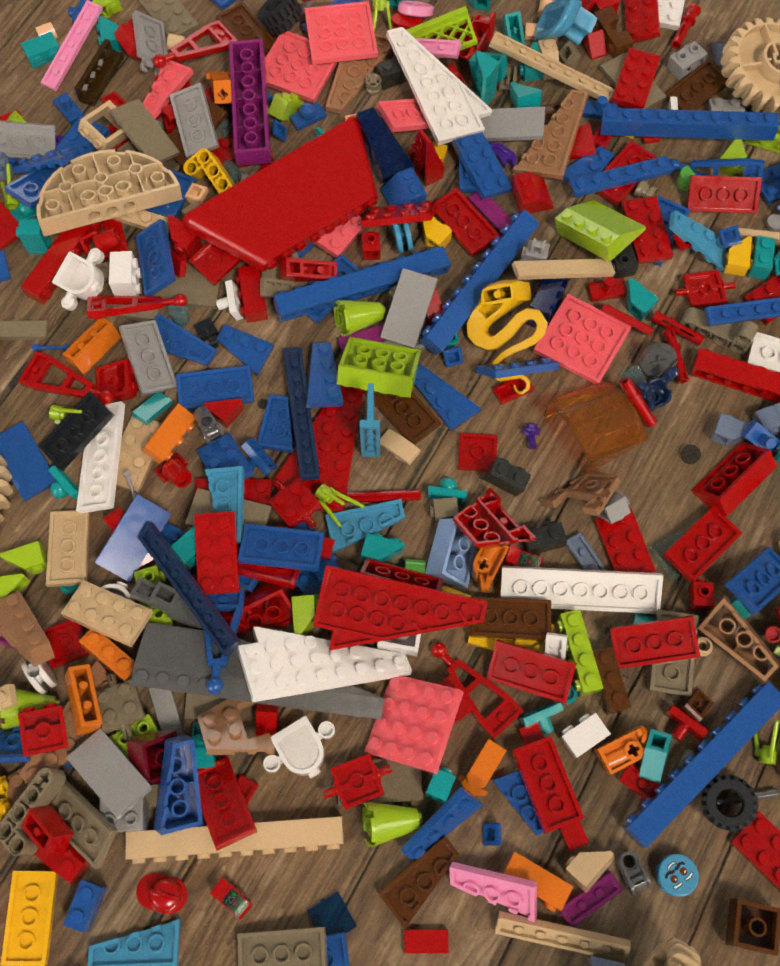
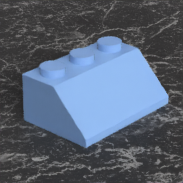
(451, 554)

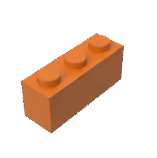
(92, 345)
(169, 434)
(108, 654)
(83, 699)
(549, 887)

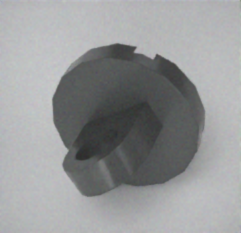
(657, 358)

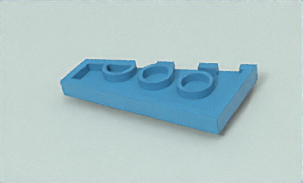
(700, 238)
(228, 493)
(360, 521)
(146, 948)

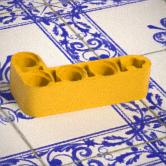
(208, 168)

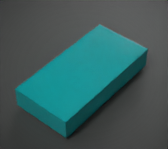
(152, 408)

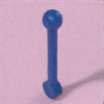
(36, 347)

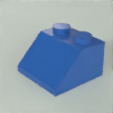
(404, 188)

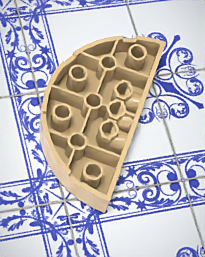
(103, 188)

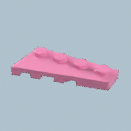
(508, 890)

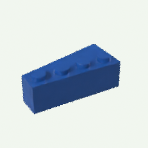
(179, 790)

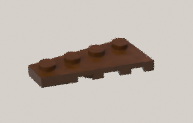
(414, 885)

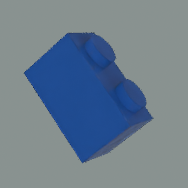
(85, 906)

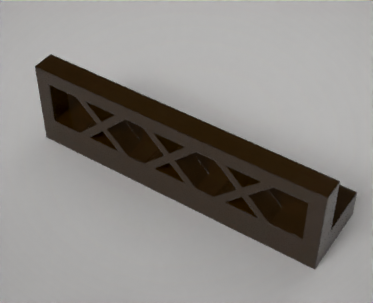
(102, 70)

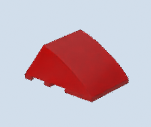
(483, 29)
(489, 524)

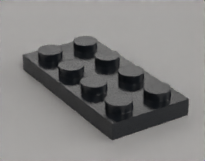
(76, 431)

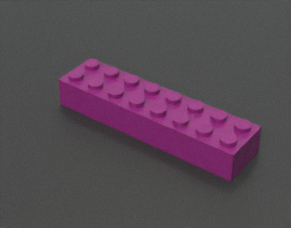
(250, 102)

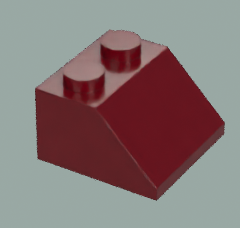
(147, 753)

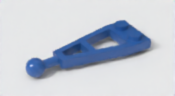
(753, 167)
(222, 602)

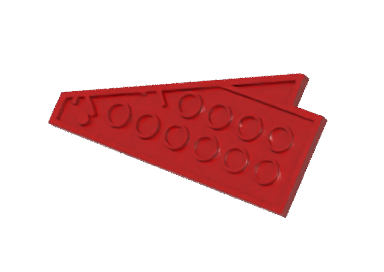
(335, 442)
(378, 609)

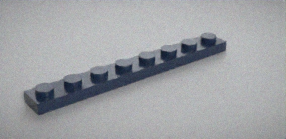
(301, 415)
(189, 590)

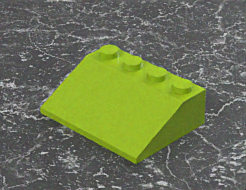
(598, 228)
(378, 363)

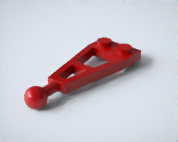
(217, 32)
(98, 308)
(38, 369)
(502, 716)

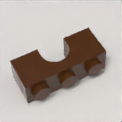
(615, 42)
(614, 693)

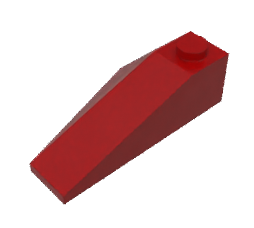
(425, 159)
(264, 608)
(67, 864)

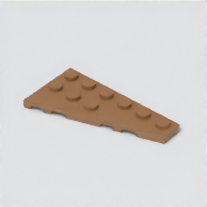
(351, 77)
(551, 155)
(57, 759)

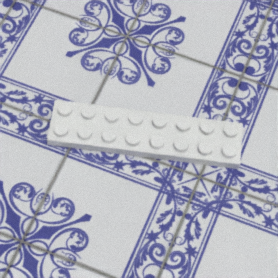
(584, 588)

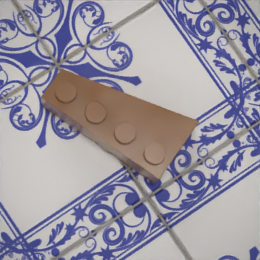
(23, 630)
(738, 638)

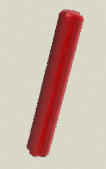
(385, 496)

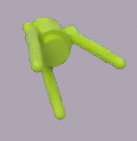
(379, 5)
(10, 202)
(58, 412)
(328, 494)
(770, 753)

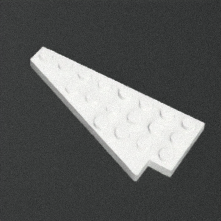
(444, 100)
(299, 664)

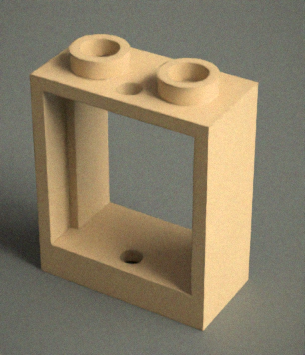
(93, 135)

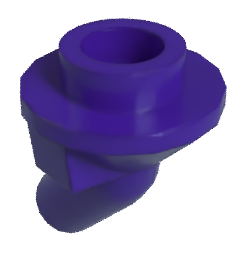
(531, 430)

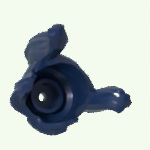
(657, 389)

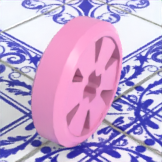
(415, 8)

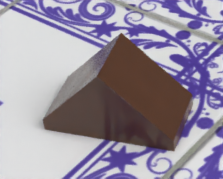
(697, 705)

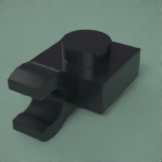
(207, 331)

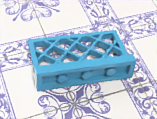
(370, 429)

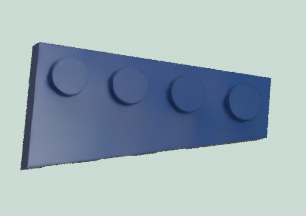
(445, 400)

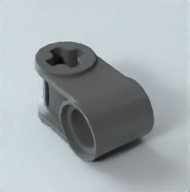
(208, 427)
(635, 875)

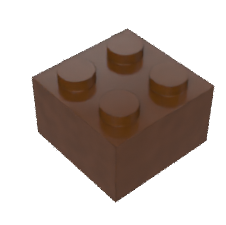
(753, 926)

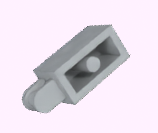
(535, 250)

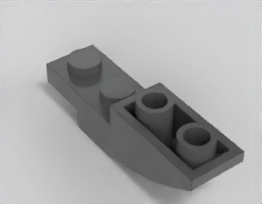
(165, 599)

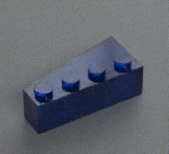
(382, 146)
(548, 298)

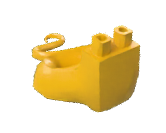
(495, 302)

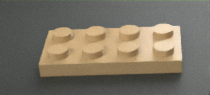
(132, 457)
(107, 613)

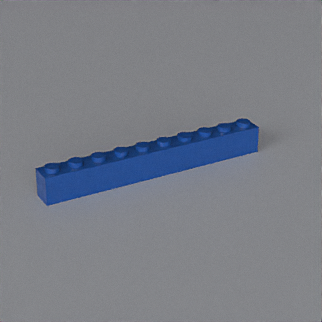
(689, 124)
(484, 272)
(358, 284)
(703, 765)

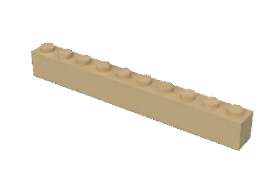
(270, 836)

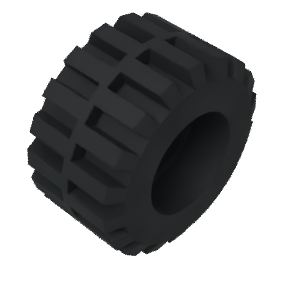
(280, 15)
(746, 792)

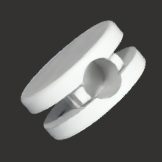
(38, 675)

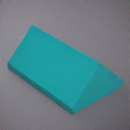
(485, 77)

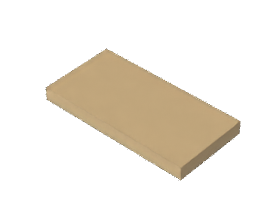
(68, 548)

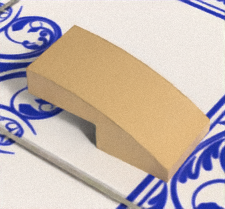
(399, 446)

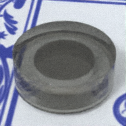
(690, 454)

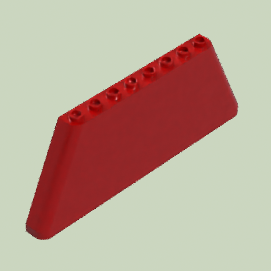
(290, 200)

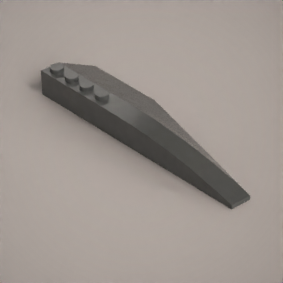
(177, 661)

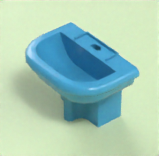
(565, 19)

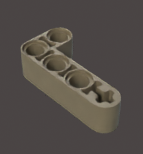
(727, 336)
(37, 794)

